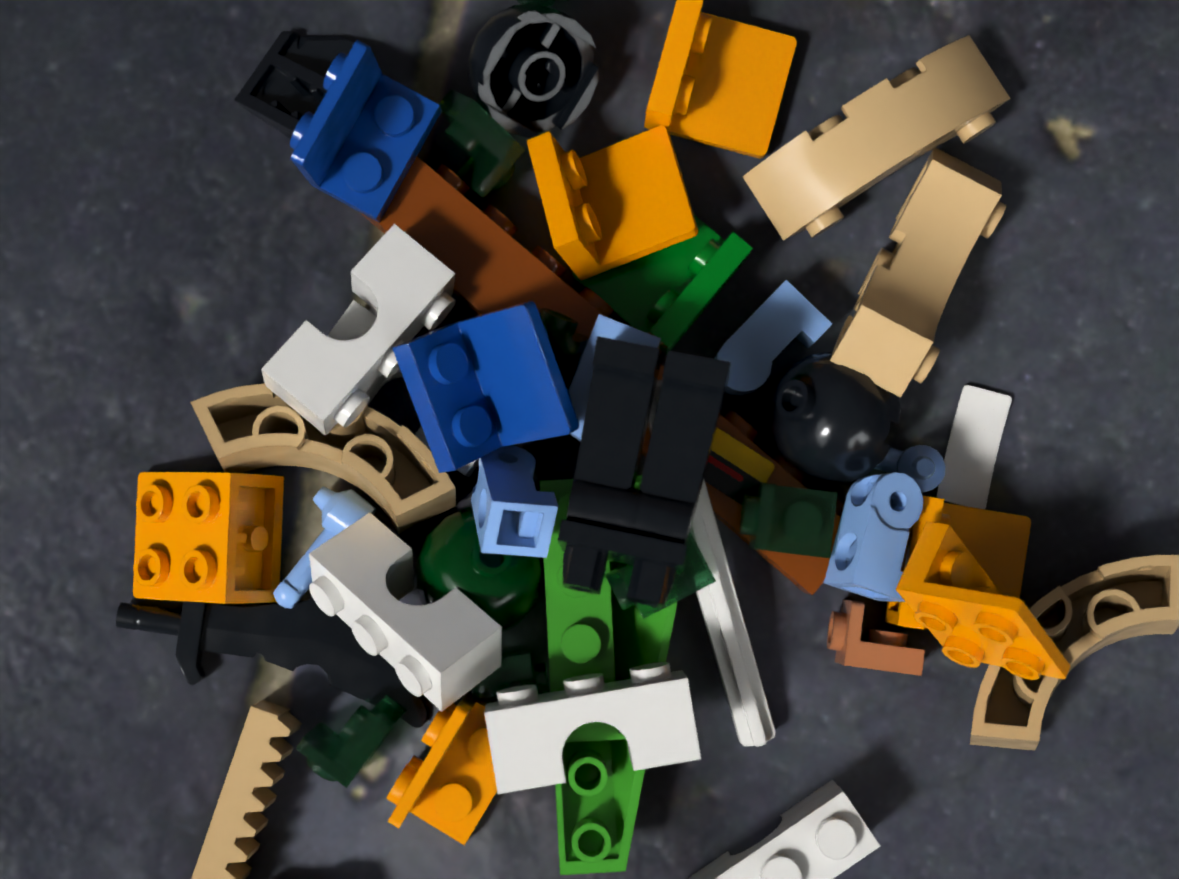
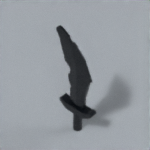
(283, 638)

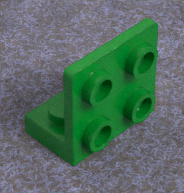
(671, 286)

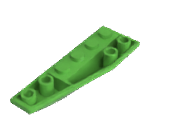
(584, 638)

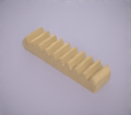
(246, 793)

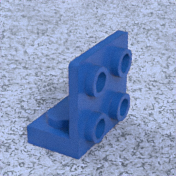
(362, 133)
(486, 385)

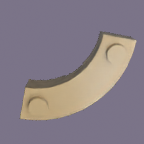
(883, 131)
(910, 287)
(384, 460)
(1080, 618)

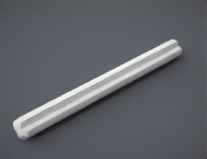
(727, 626)

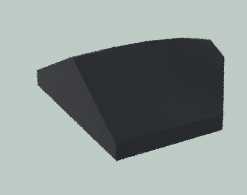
(291, 79)

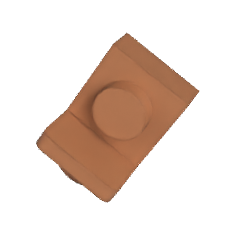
(881, 652)

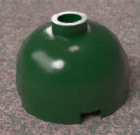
(497, 583)

